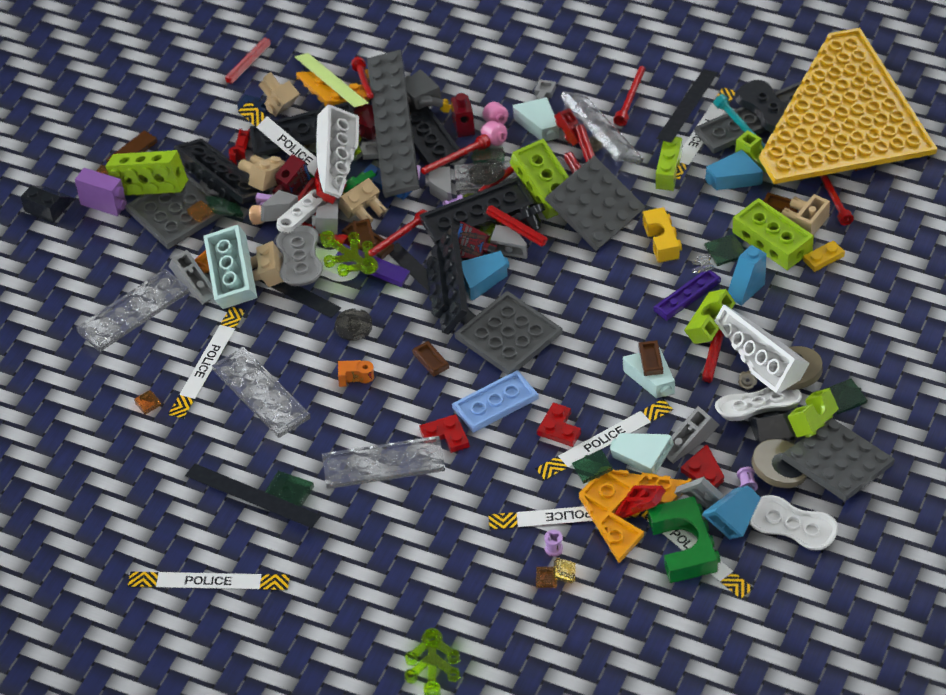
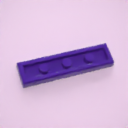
(386, 270)
(687, 294)

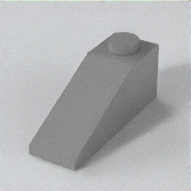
(192, 276)
(691, 434)

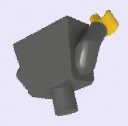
(425, 92)

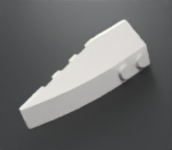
(335, 147)
(763, 353)

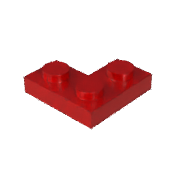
(567, 121)
(555, 426)
(448, 429)

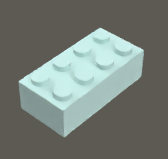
(230, 266)

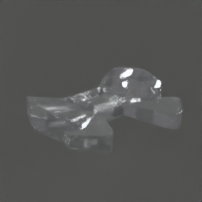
(704, 261)

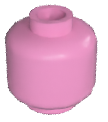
(495, 112)
(495, 131)

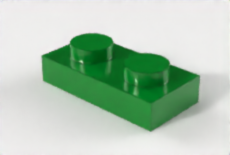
(353, 182)

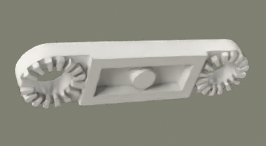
(299, 212)

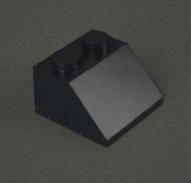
(45, 202)
(772, 426)

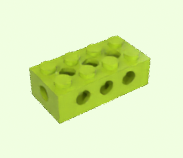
(148, 172)
(539, 172)
(773, 233)

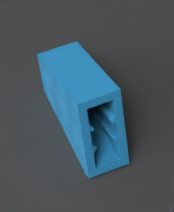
(734, 172)
(484, 273)
(748, 275)
(733, 511)

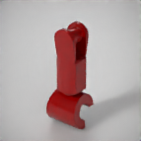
(238, 151)

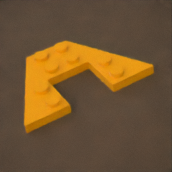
(325, 92)
(604, 496)

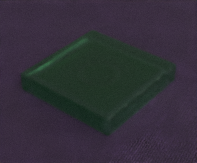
(290, 488)

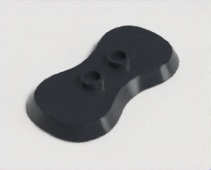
(761, 100)

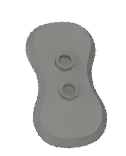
(299, 256)

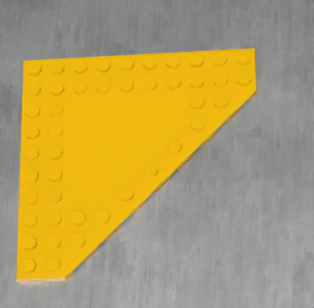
(844, 116)

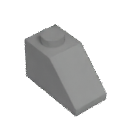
(440, 183)
(277, 205)
(326, 218)
(509, 242)

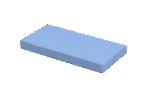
(495, 401)

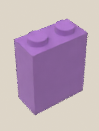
(100, 191)

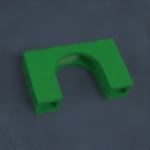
(686, 516)

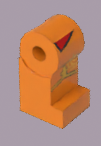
(355, 372)

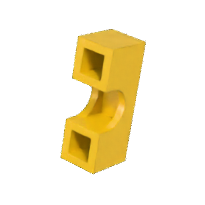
(665, 244)

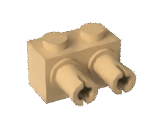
(279, 96)
(261, 171)
(359, 198)
(811, 213)
(268, 264)

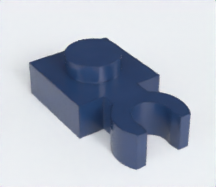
(255, 101)

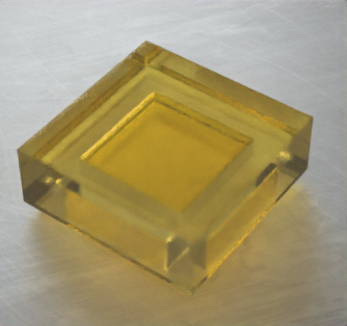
(564, 570)

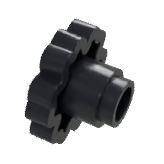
(529, 216)

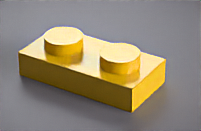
(824, 256)

